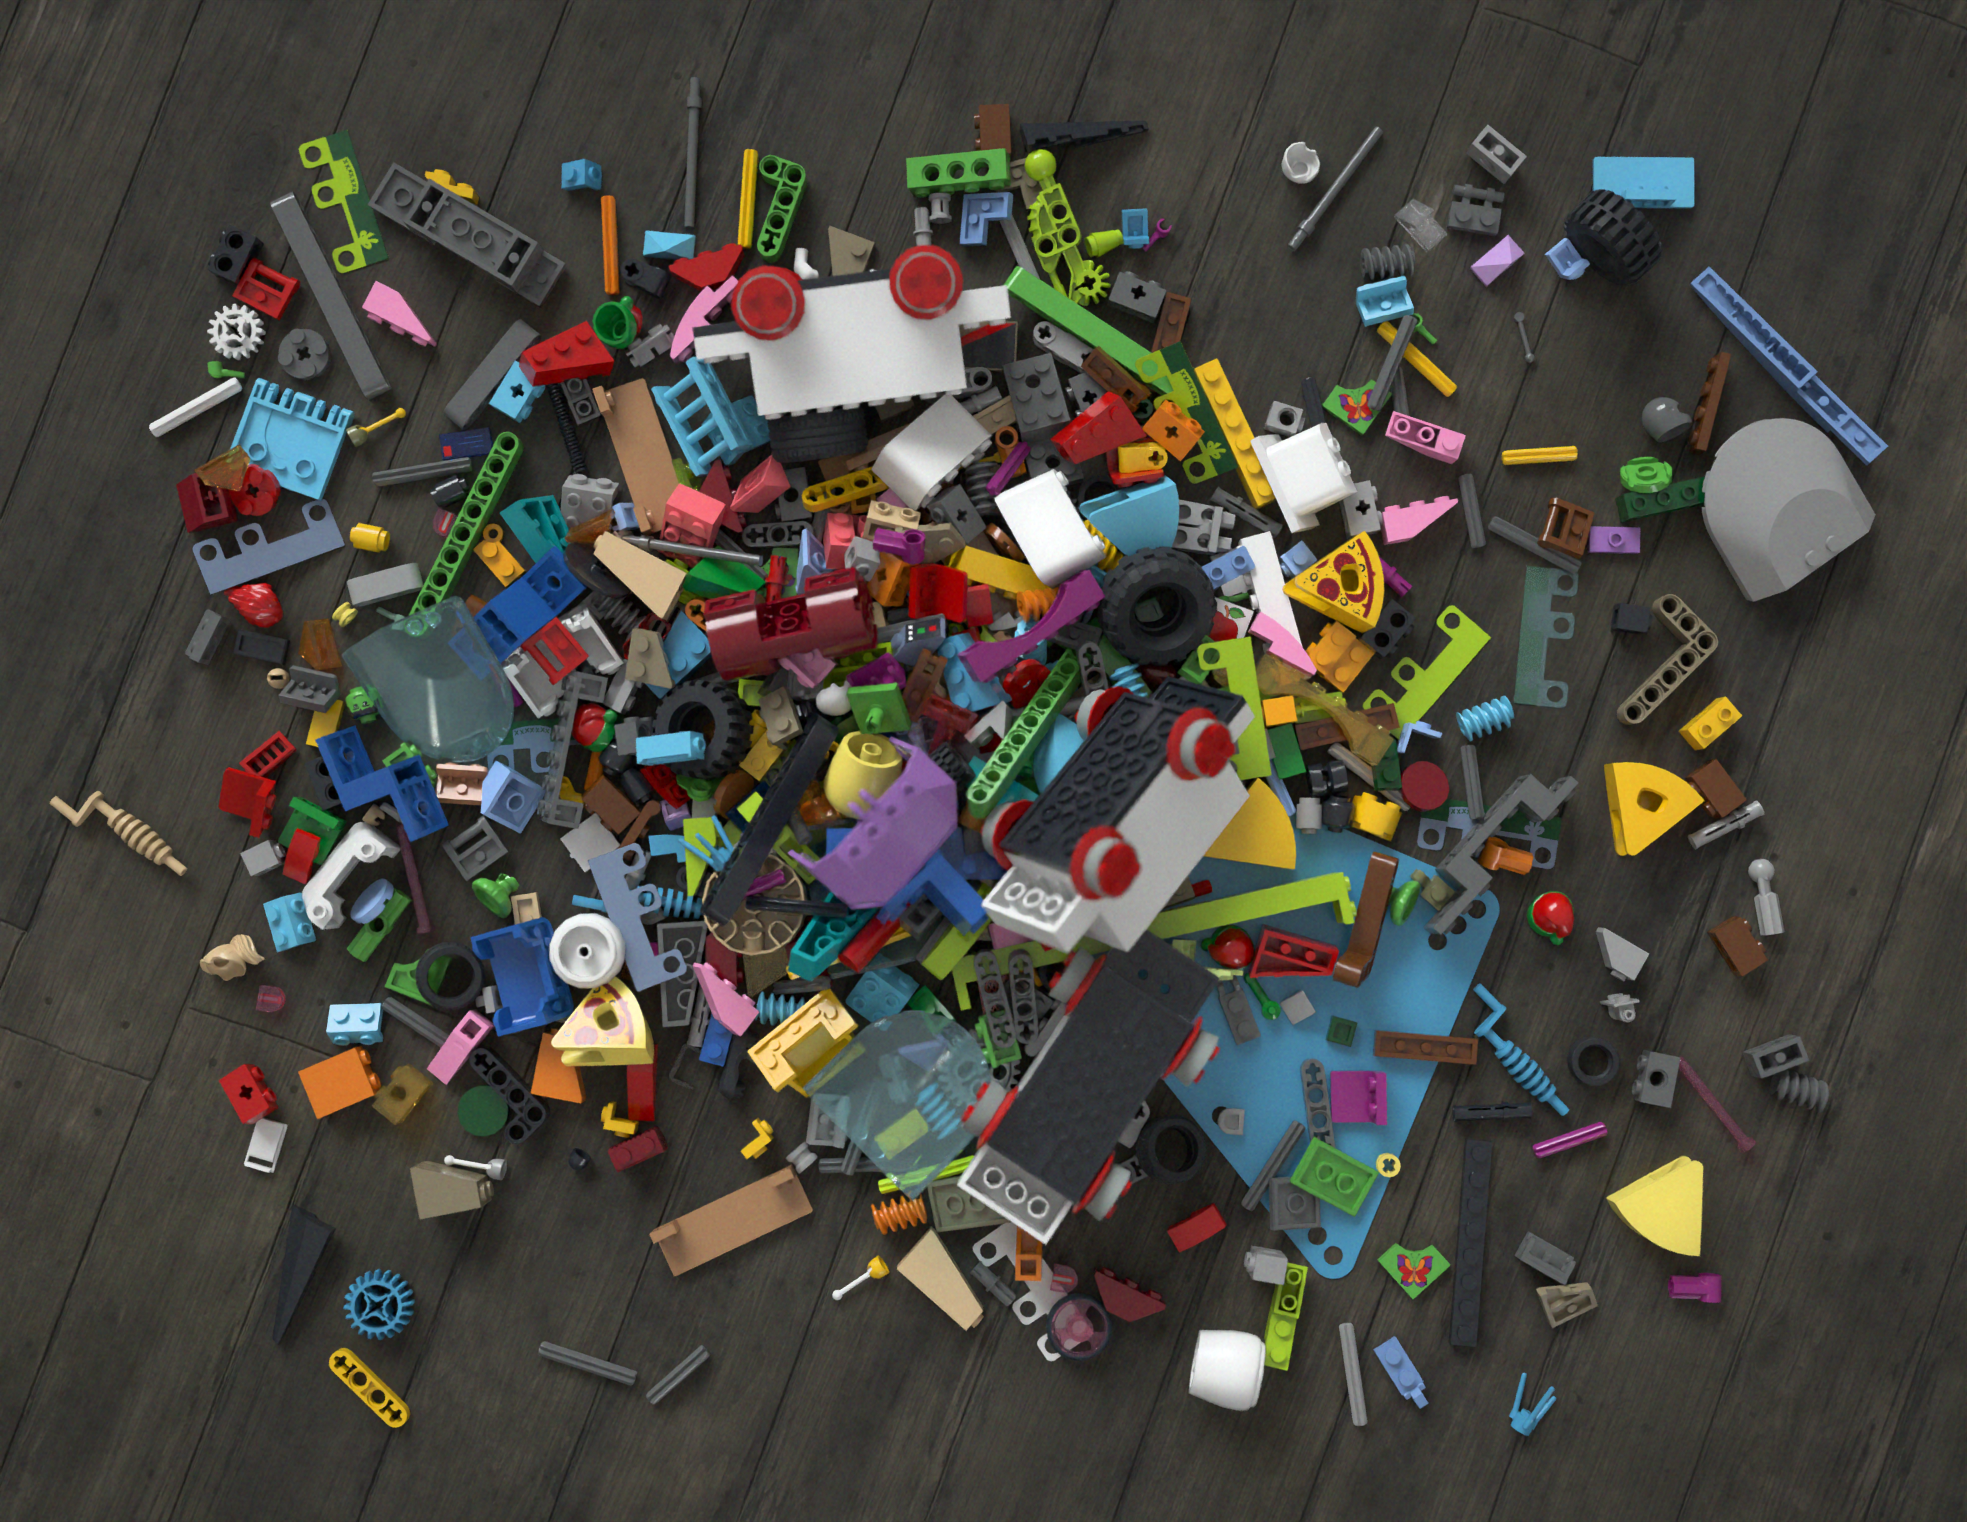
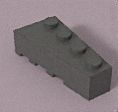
(679, 992)

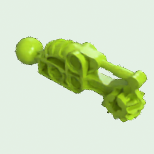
(1040, 167)

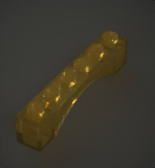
(1363, 738)

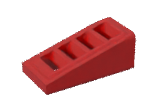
(266, 771)

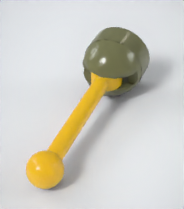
(359, 434)

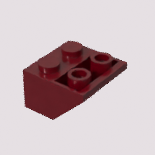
(204, 504)

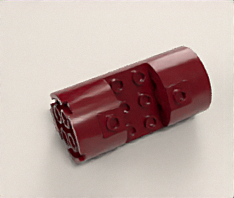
(752, 634)

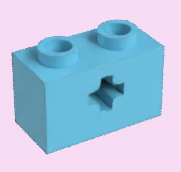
(508, 402)

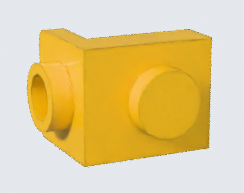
(621, 1126)
(757, 1146)

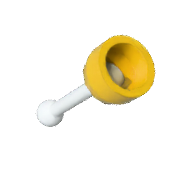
(876, 1269)

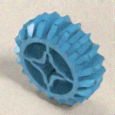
(372, 1296)

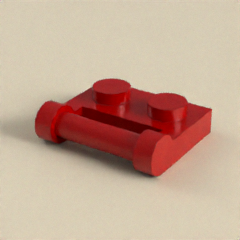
(262, 296)
(561, 645)

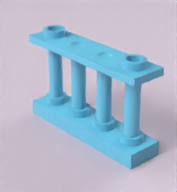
(722, 412)

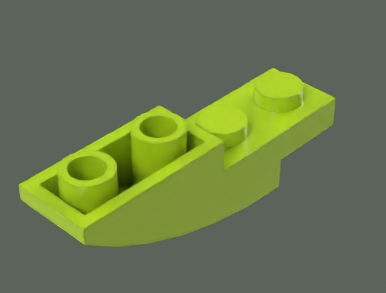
(785, 842)
(953, 944)
(1283, 1317)

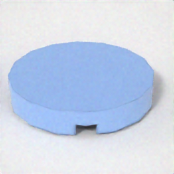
(371, 901)

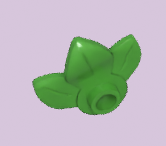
(698, 789)

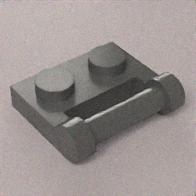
(479, 855)

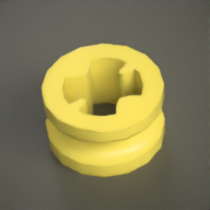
(344, 614)
(1396, 1165)

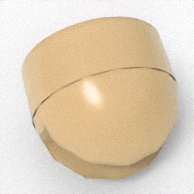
(279, 684)
(372, 814)

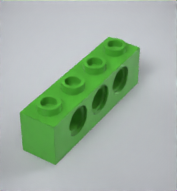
(921, 168)

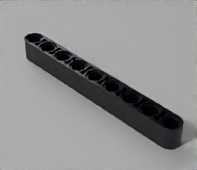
(769, 820)

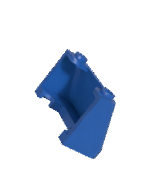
(524, 976)

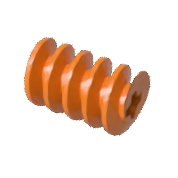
(1035, 603)
(899, 1214)

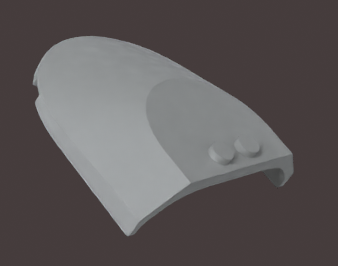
(1781, 505)

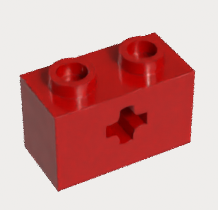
(237, 1087)

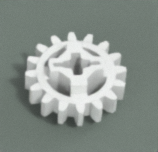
(244, 324)

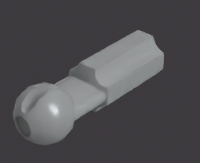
(1766, 902)

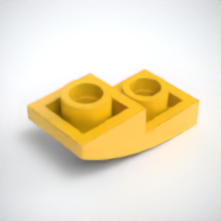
(446, 180)

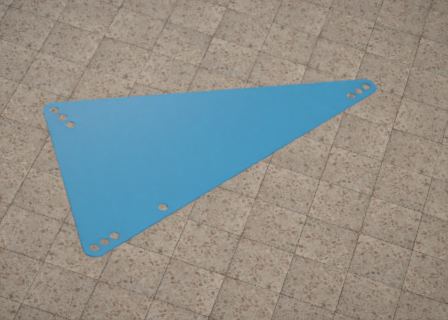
(1406, 992)

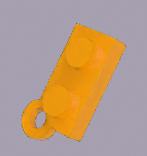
(498, 557)

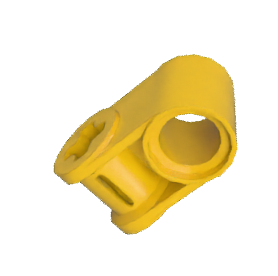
(1137, 457)

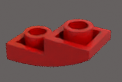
(665, 783)
(300, 856)
(1197, 1228)

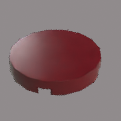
(1424, 786)

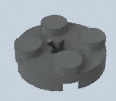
(308, 368)

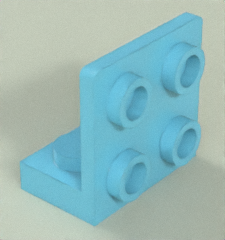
(754, 425)

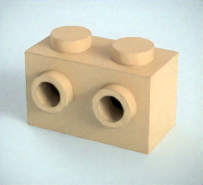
(889, 517)

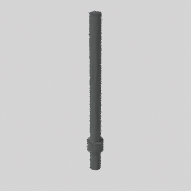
(694, 104)
(1307, 226)
(648, 543)

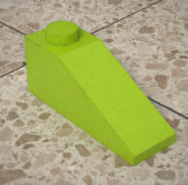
(695, 865)

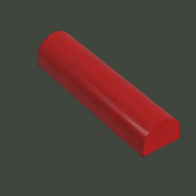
(868, 942)

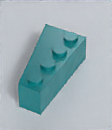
(826, 939)

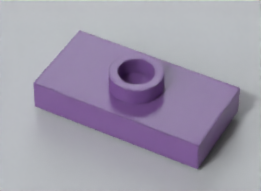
(1614, 540)

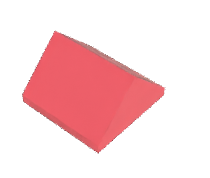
(760, 487)

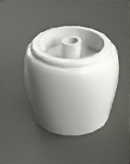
(570, 951)
(1227, 1368)

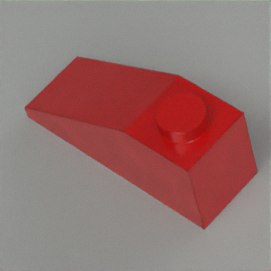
(642, 1089)

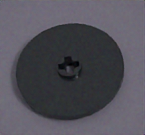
(592, 571)

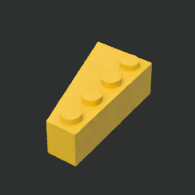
(998, 572)

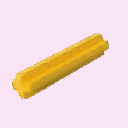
(1539, 455)

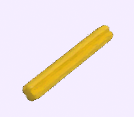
(747, 198)
(1420, 361)

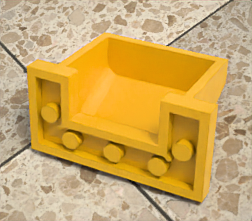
(804, 1042)

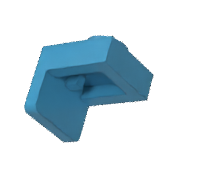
(581, 174)
(1135, 227)

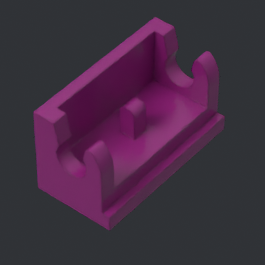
(879, 671)

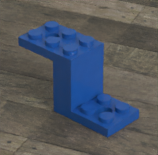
(528, 604)
(360, 784)
(946, 891)

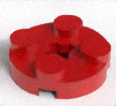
(266, 497)
(1026, 670)

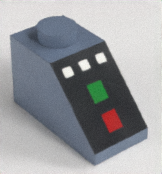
(916, 636)

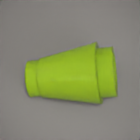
(1102, 242)

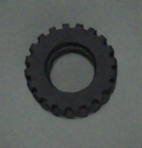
(1613, 237)
(731, 727)

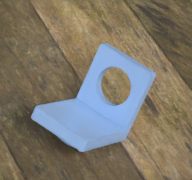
(1419, 727)

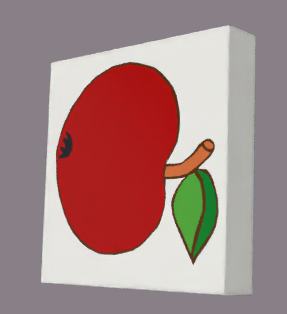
(1229, 621)

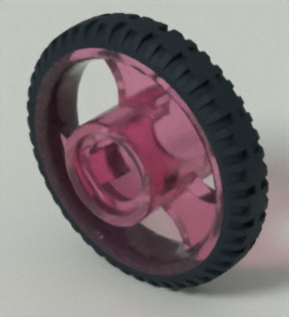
(1057, 1336)

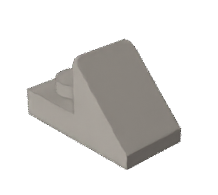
(996, 720)

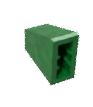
(721, 578)

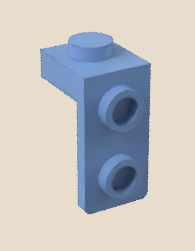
(1229, 567)

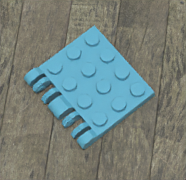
(289, 441)

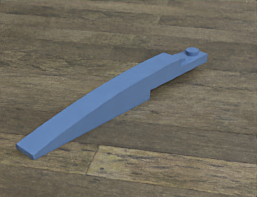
(1787, 366)

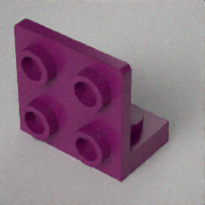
(1358, 1096)

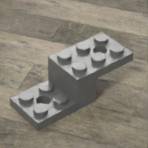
(1040, 414)

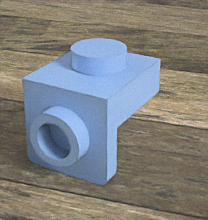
(1567, 260)

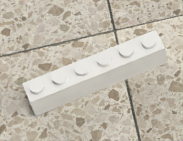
(1267, 585)

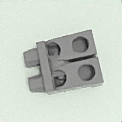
(1202, 529)

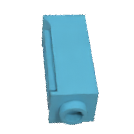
(670, 748)

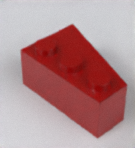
(566, 356)
(1098, 430)
(1290, 954)

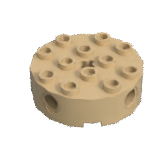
(757, 930)

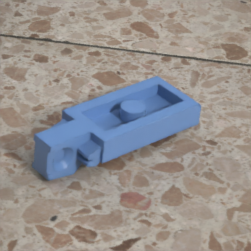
(1401, 1371)

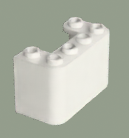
(931, 452)

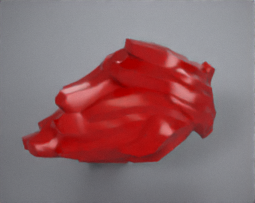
(256, 603)

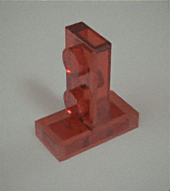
(949, 718)

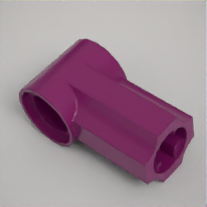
(907, 544)
(1704, 1287)

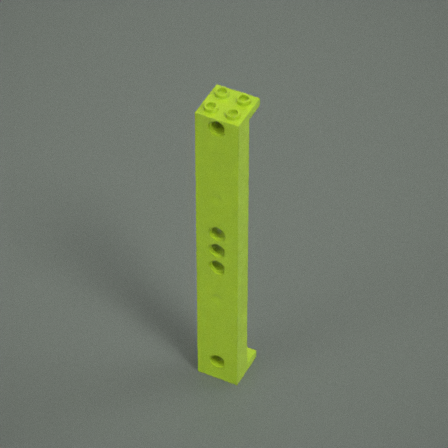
(1185, 920)

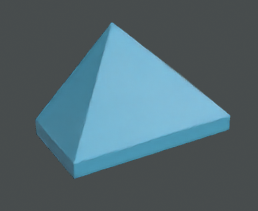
(669, 245)

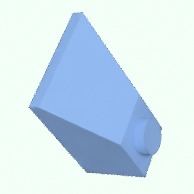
(810, 560)
(509, 797)

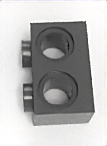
(630, 730)

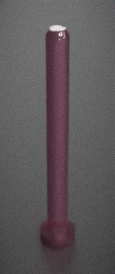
(424, 926)
(1744, 1142)

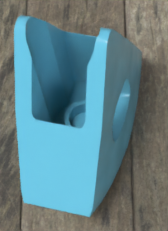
(1137, 515)
(1055, 750)

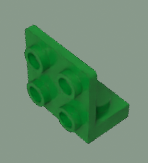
(315, 821)

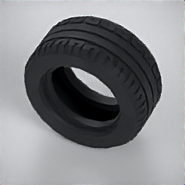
(818, 435)

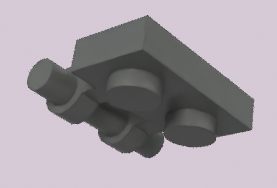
(1472, 217)

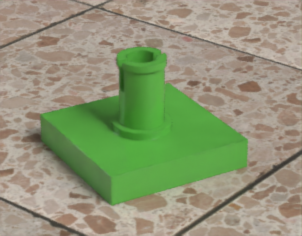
(879, 708)

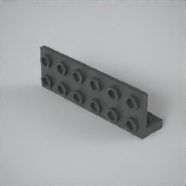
(551, 808)

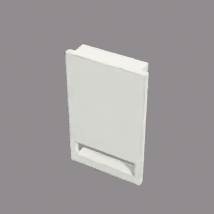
(266, 1143)

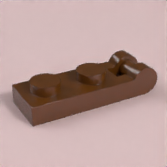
(1114, 378)
(922, 682)
(640, 827)

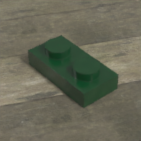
(1387, 772)

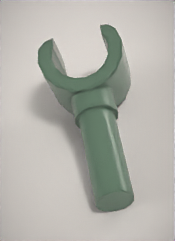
(392, 616)

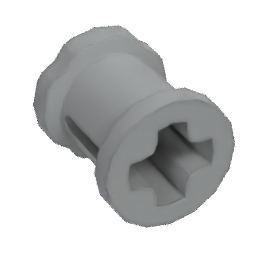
(940, 208)

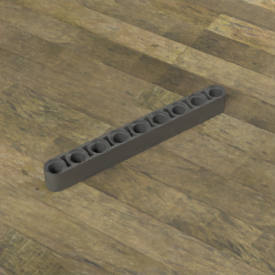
(330, 295)

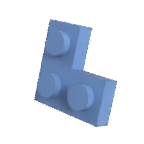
(978, 211)

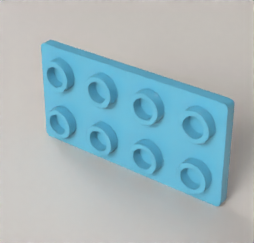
(1647, 180)

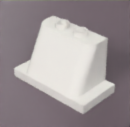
(1304, 473)

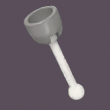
(495, 1168)

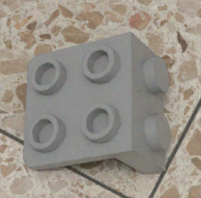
(586, 498)

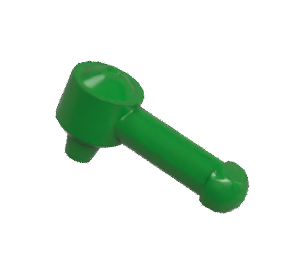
(1269, 1009)

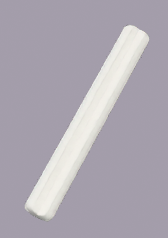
(195, 407)

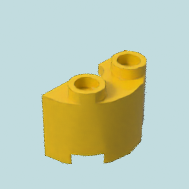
(1375, 817)

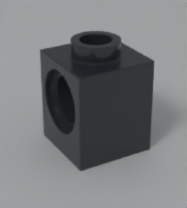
(1631, 619)

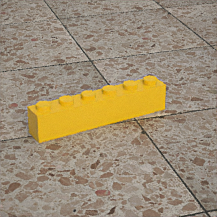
(1235, 432)

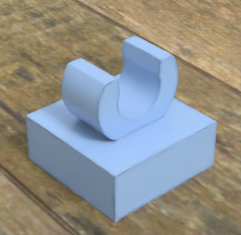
(625, 517)

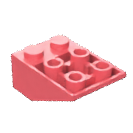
(691, 520)
(837, 536)

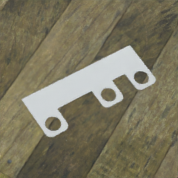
(1005, 1242)

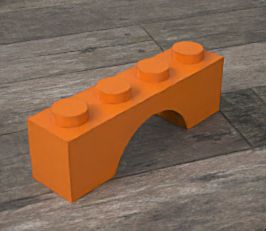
(1028, 1257)

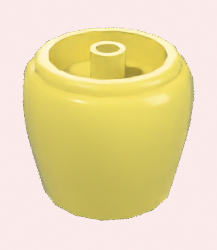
(861, 763)

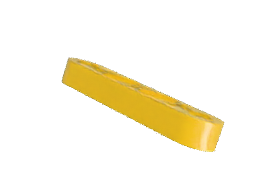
(846, 482)
(365, 1391)

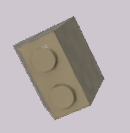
(448, 1189)

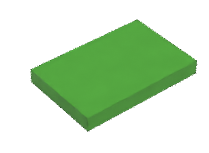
(1334, 1176)

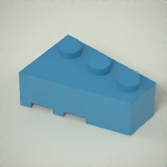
(686, 652)
(961, 688)

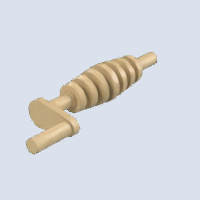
(131, 830)

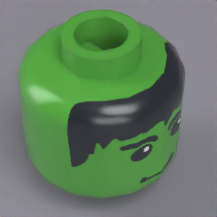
(360, 706)

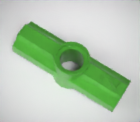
(368, 936)

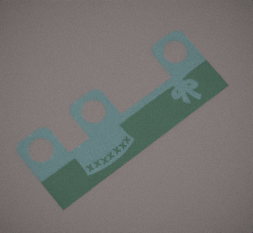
(1535, 629)

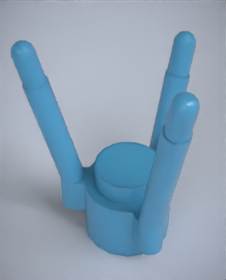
(719, 857)
(1525, 1420)

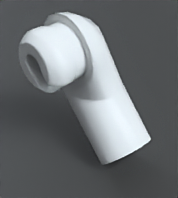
(801, 266)

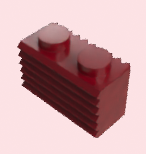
(637, 1149)

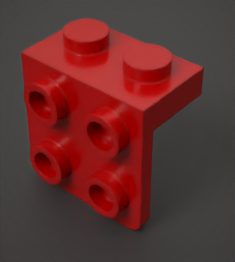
(1127, 479)
(938, 590)
(248, 797)

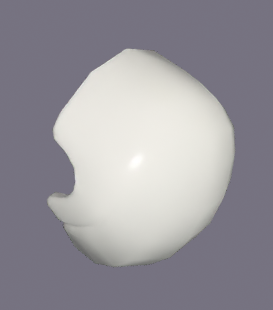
(1300, 163)
(834, 700)

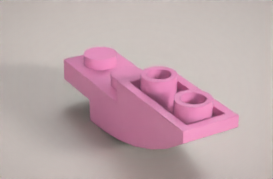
(704, 307)

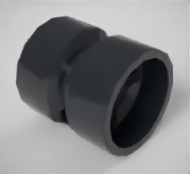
(1335, 781)

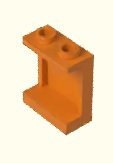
(340, 1081)

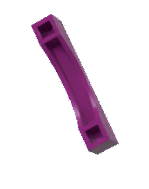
(1073, 597)

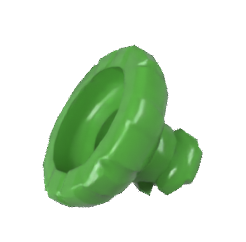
(495, 894)
(1403, 901)

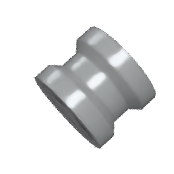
(801, 1157)

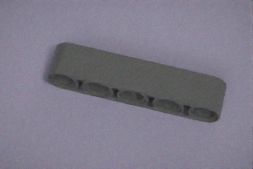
(486, 379)

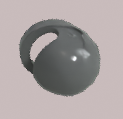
(1664, 420)

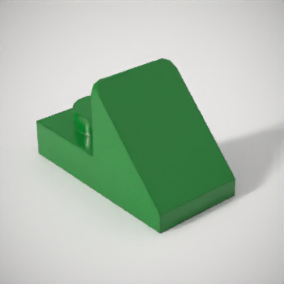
(926, 1001)

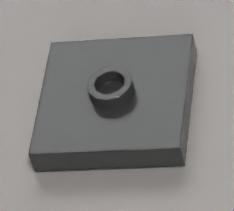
(1292, 1206)

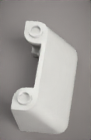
(1049, 528)
(534, 682)
(319, 896)

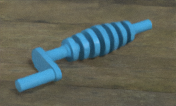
(649, 898)
(1525, 1070)

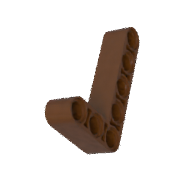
(1358, 960)

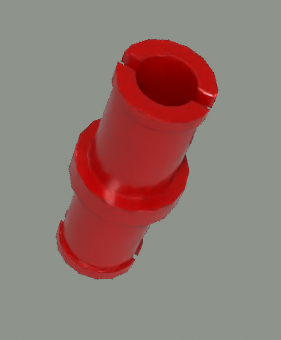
(775, 579)

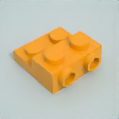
(1338, 655)

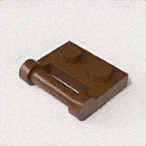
(1573, 531)

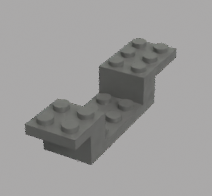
(468, 232)
(1463, 872)

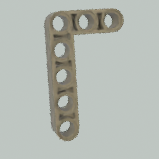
(1673, 664)

